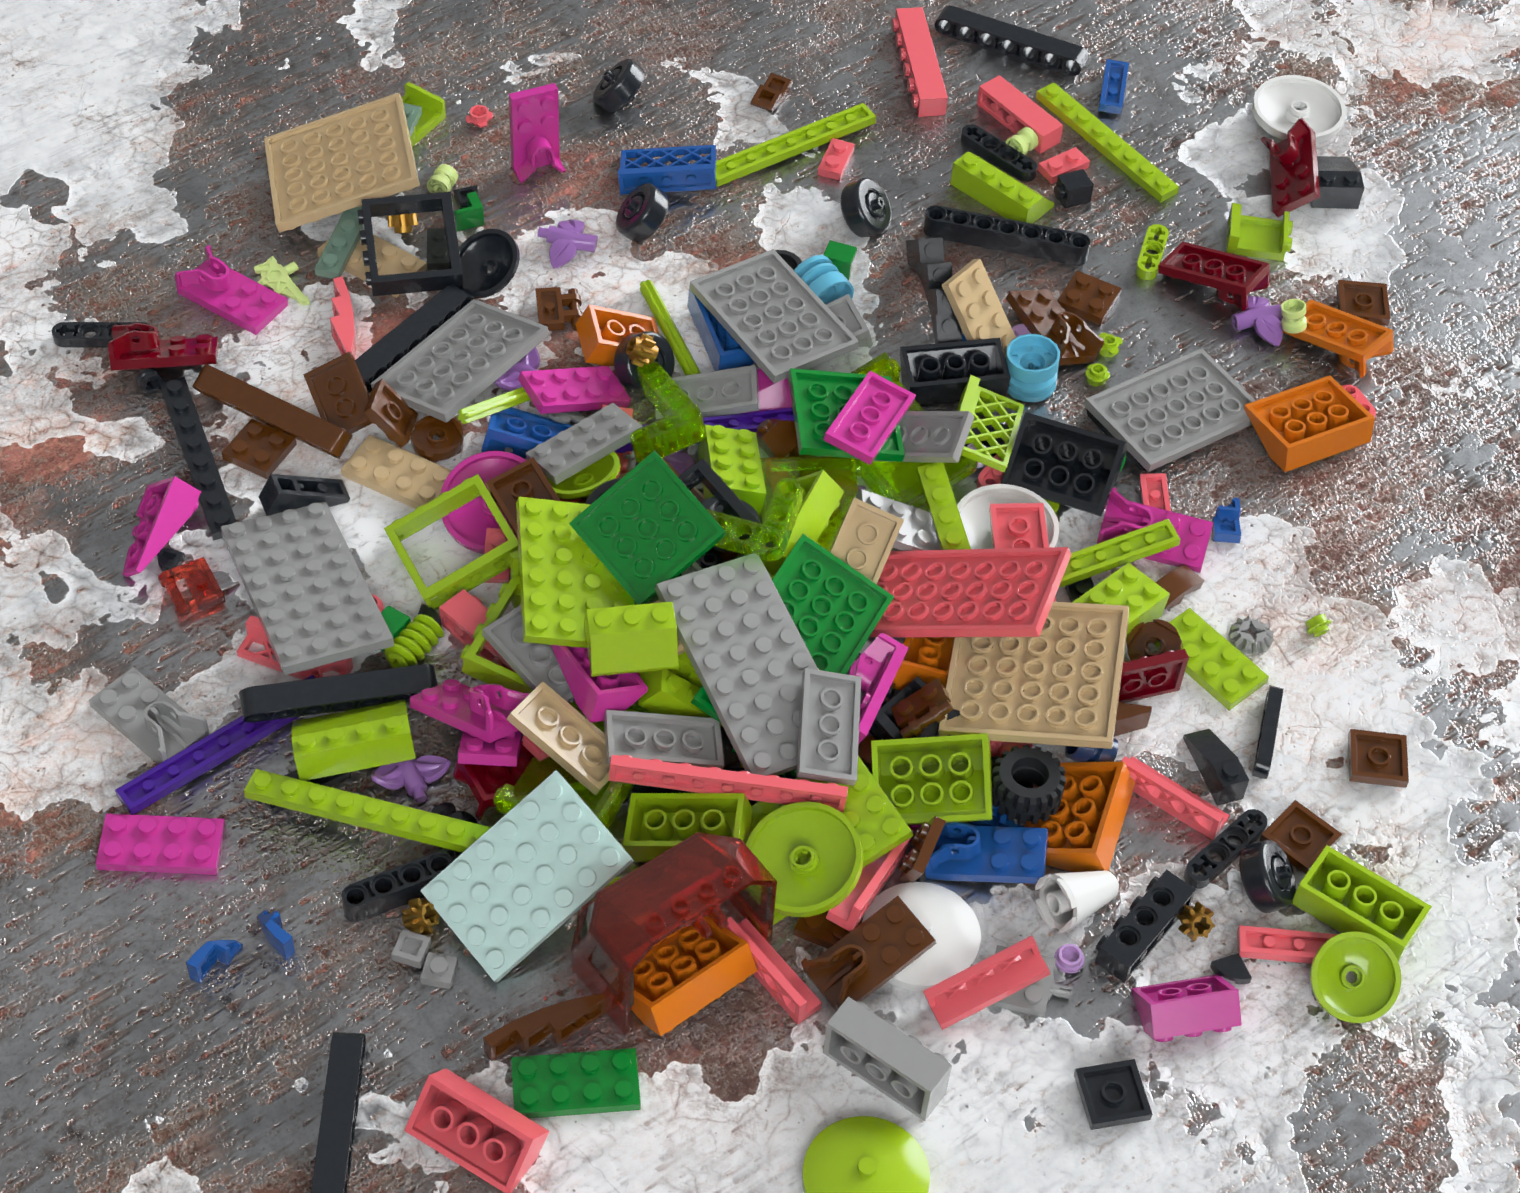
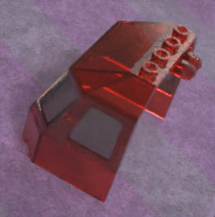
(659, 900)

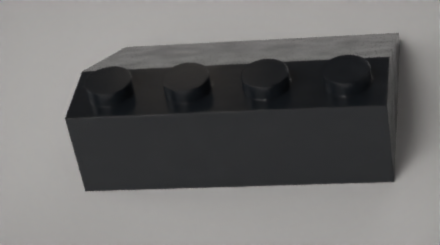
(1065, 463)

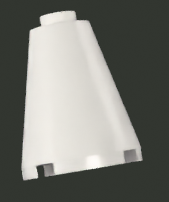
(1073, 896)

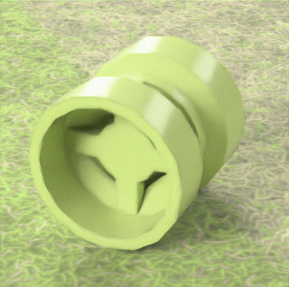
(1024, 140)
(443, 179)
(1293, 316)

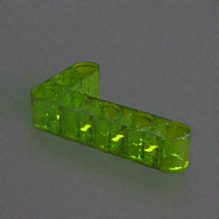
(681, 421)
(769, 529)

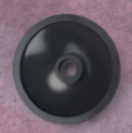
(488, 262)

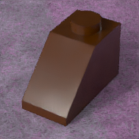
(777, 437)

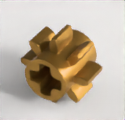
(403, 222)
(642, 350)
(420, 916)
(1196, 921)

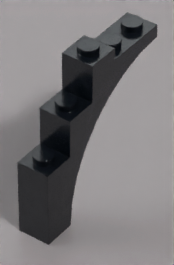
(929, 262)

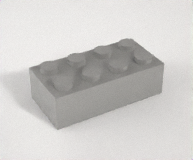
(887, 1058)

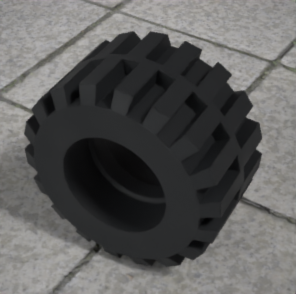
(1031, 766)

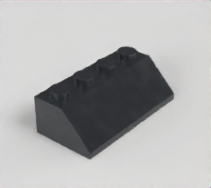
(942, 369)

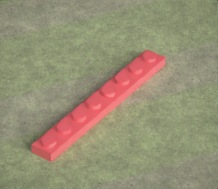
(715, 780)

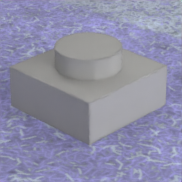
(411, 948)
(439, 970)

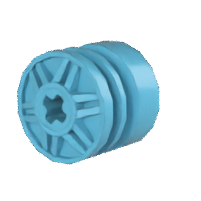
(824, 278)
(1032, 367)

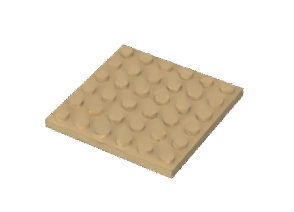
(340, 161)
(1044, 686)

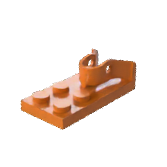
(1345, 335)

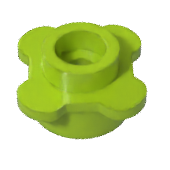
(1110, 345)

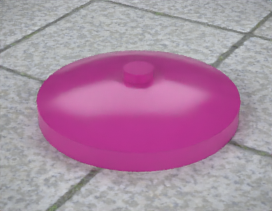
(469, 522)

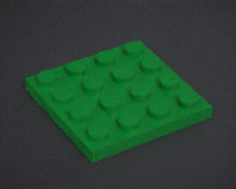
(817, 402)
(647, 528)

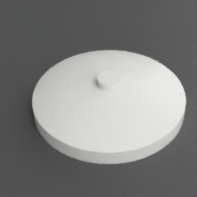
(1291, 97)
(976, 517)
(947, 920)

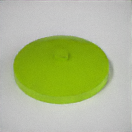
(811, 856)
(865, 1157)

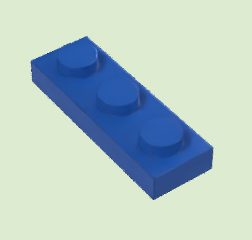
(1113, 86)

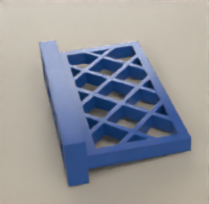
(670, 178)

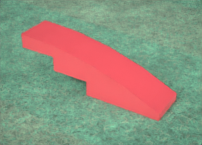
(343, 321)

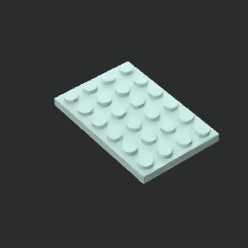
(526, 876)

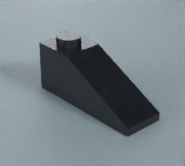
(294, 492)
(1218, 766)

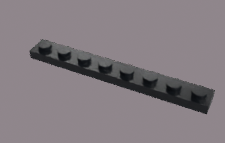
(197, 455)

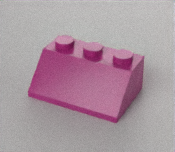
(1187, 1007)

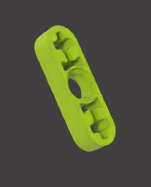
(1151, 244)

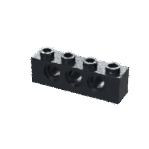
(1124, 959)

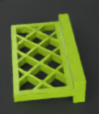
(971, 402)

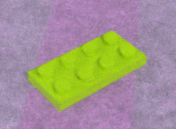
(1216, 662)

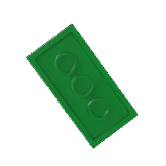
(576, 1083)

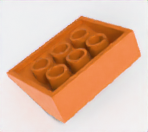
(1310, 423)
(1089, 816)
(688, 974)

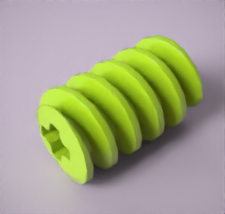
(414, 642)

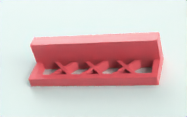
(256, 634)
(1176, 799)
(870, 883)
(776, 974)
(986, 982)

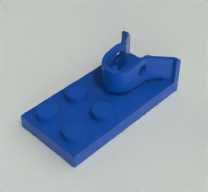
(519, 431)
(988, 854)

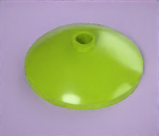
(588, 479)
(1375, 974)

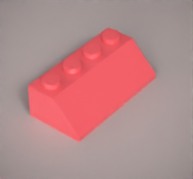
(476, 1130)

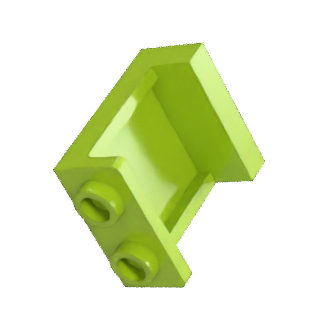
(432, 110)
(1258, 235)

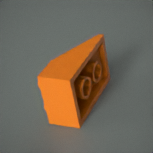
(604, 328)
(926, 659)

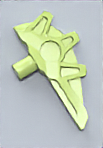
(278, 279)

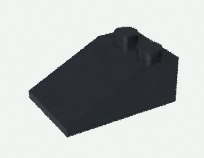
(1339, 183)

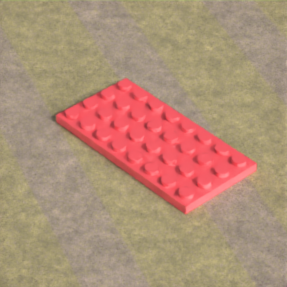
(970, 591)

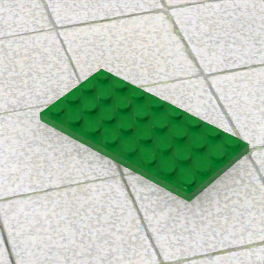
(829, 606)

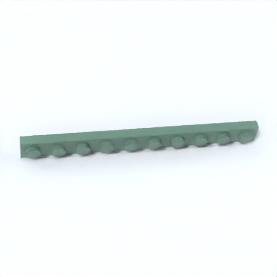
(347, 231)

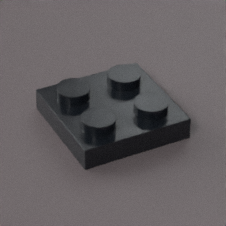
(1112, 1094)

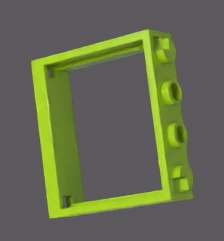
(474, 572)
(482, 668)

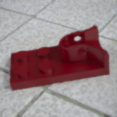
(1293, 168)
(1217, 270)
(145, 350)
(1152, 675)
(486, 779)

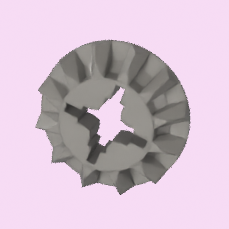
(1244, 642)

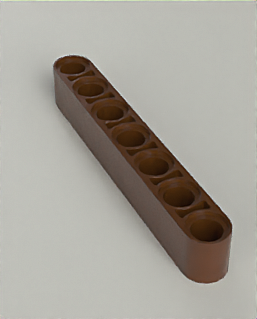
(272, 411)

